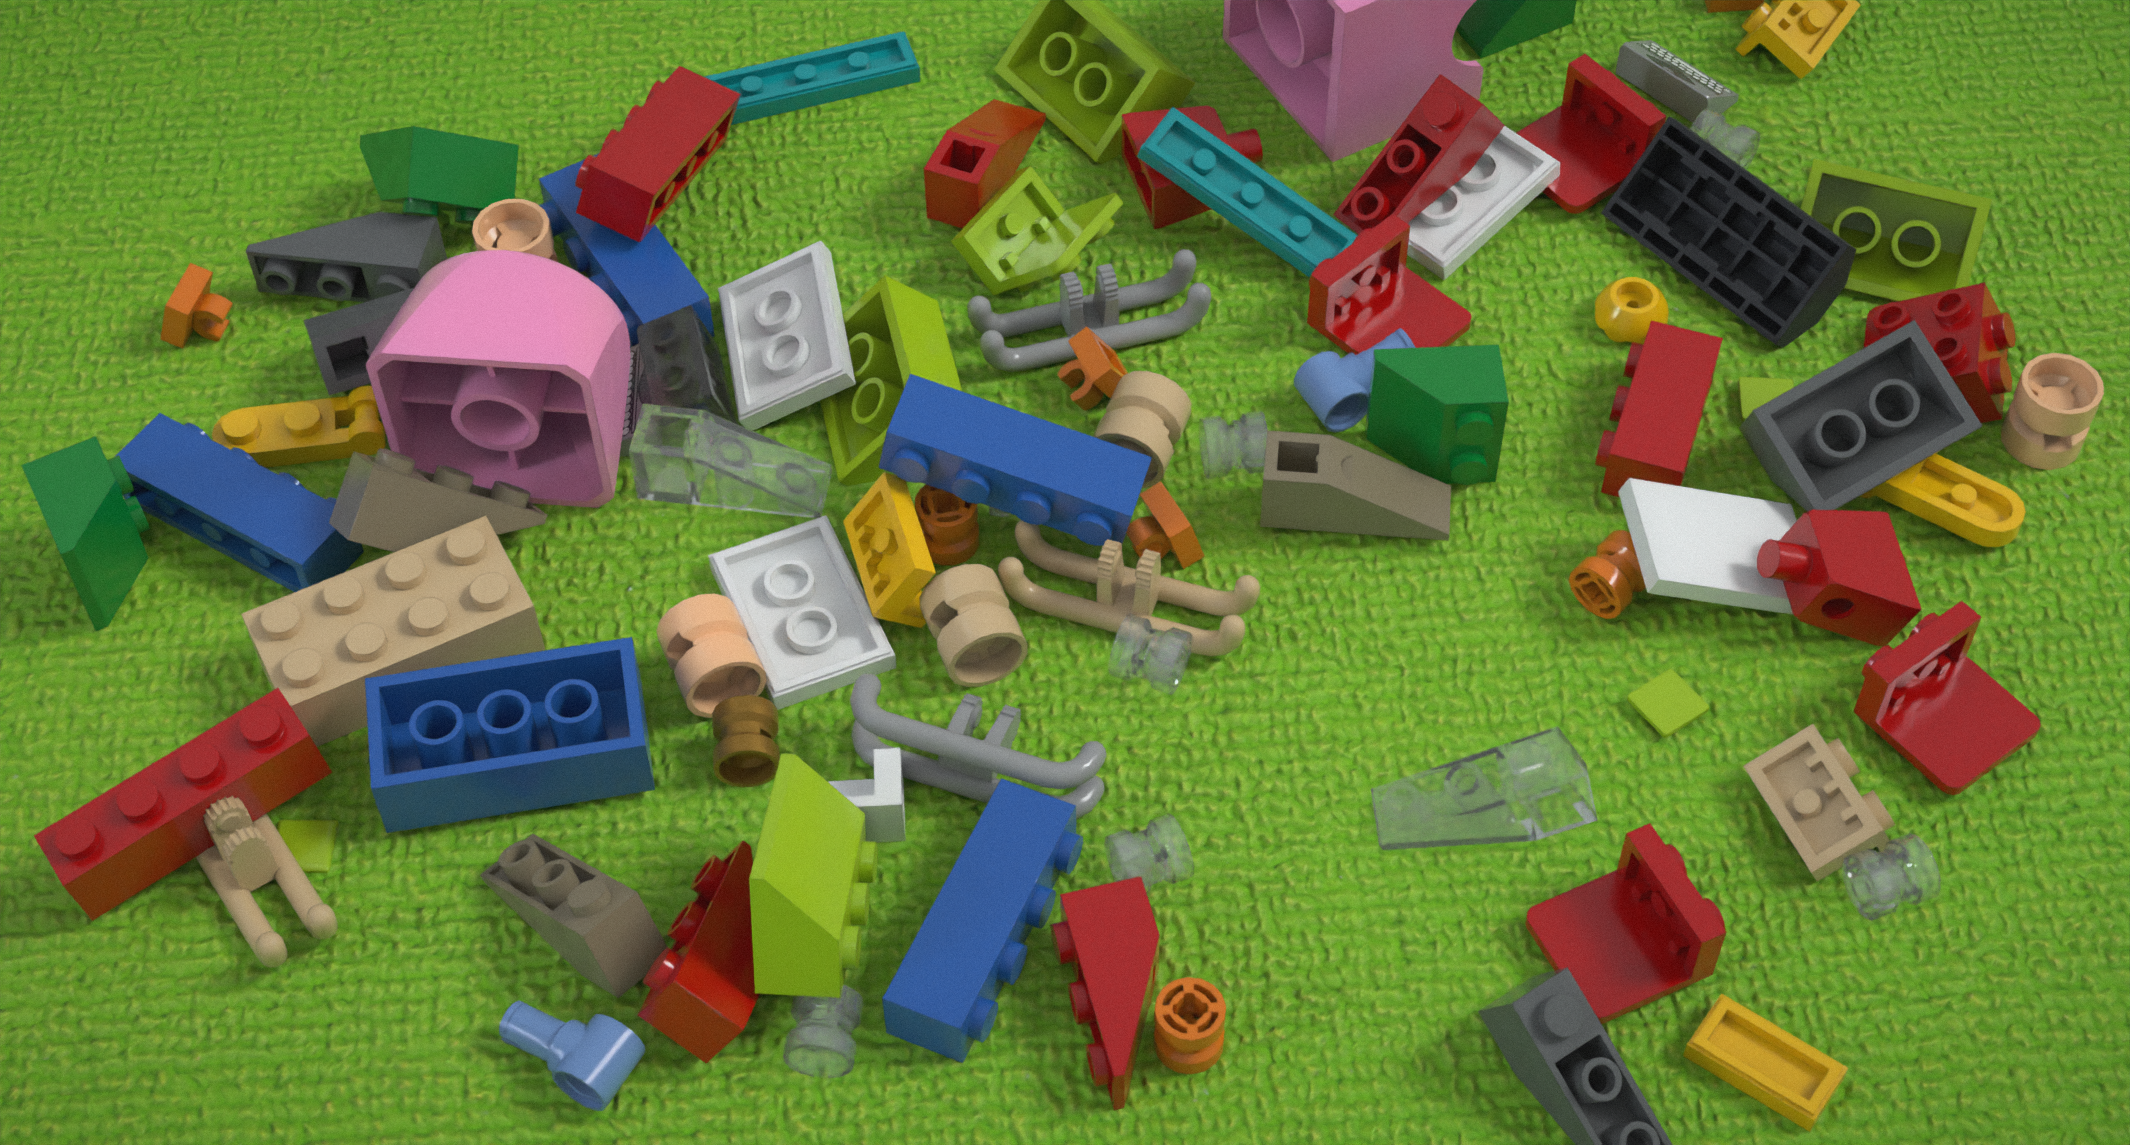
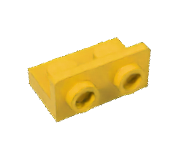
(1797, 30)
(890, 551)

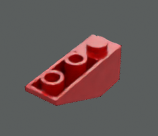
(1422, 158)
(977, 160)
(1115, 962)
(706, 979)

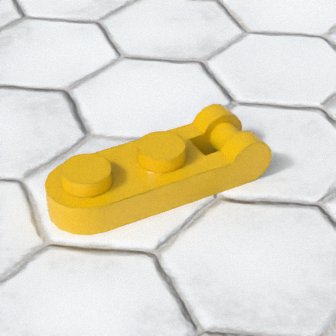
(305, 429)
(1956, 501)

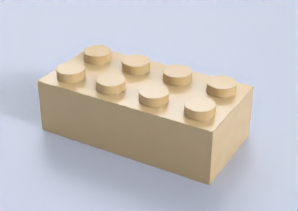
(399, 614)

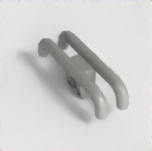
(1095, 311)
(967, 763)

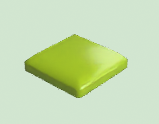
(1758, 391)
(1668, 703)
(310, 842)

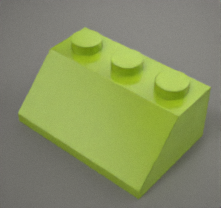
(1088, 71)
(1905, 232)
(889, 337)
(809, 885)

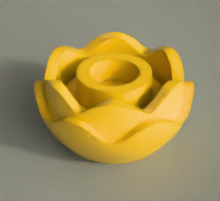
(1628, 307)

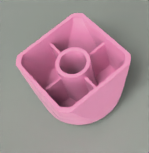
(508, 376)

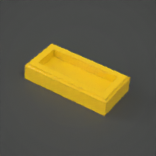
(1765, 1062)

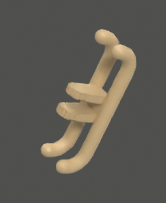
(1125, 591)
(248, 857)

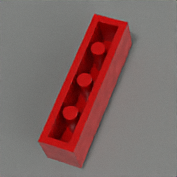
(655, 153)
(156, 815)

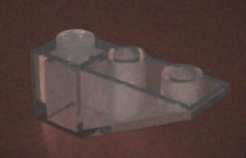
(719, 464)
(1489, 797)

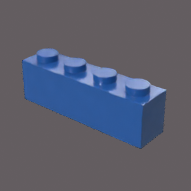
(640, 277)
(1013, 462)
(236, 504)
(981, 921)

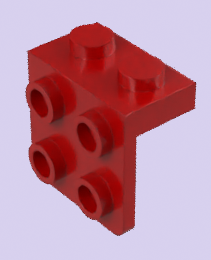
(1593, 135)
(1372, 294)
(1966, 336)
(1941, 704)
(1632, 929)

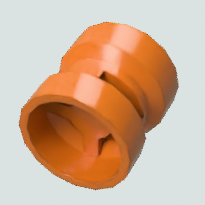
(947, 525)
(1609, 578)
(1187, 1042)

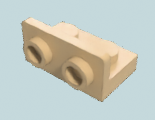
(1817, 802)

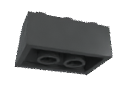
(1860, 422)

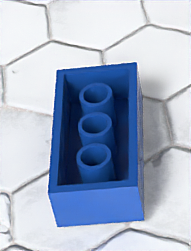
(507, 735)

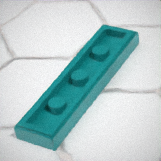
(821, 76)
(1243, 193)

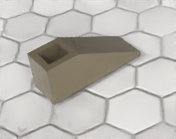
(1345, 489)
(396, 505)
(579, 912)

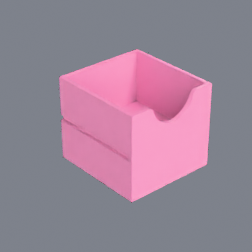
(1349, 64)

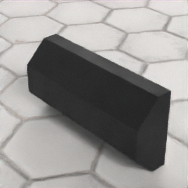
(1731, 234)

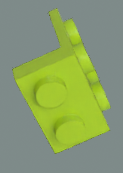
(1029, 234)

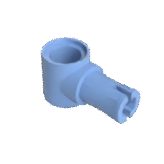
(1340, 386)
(584, 1059)

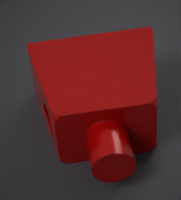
(1161, 197)
(1844, 574)

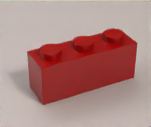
(1660, 408)

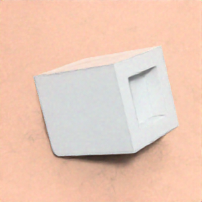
(880, 797)

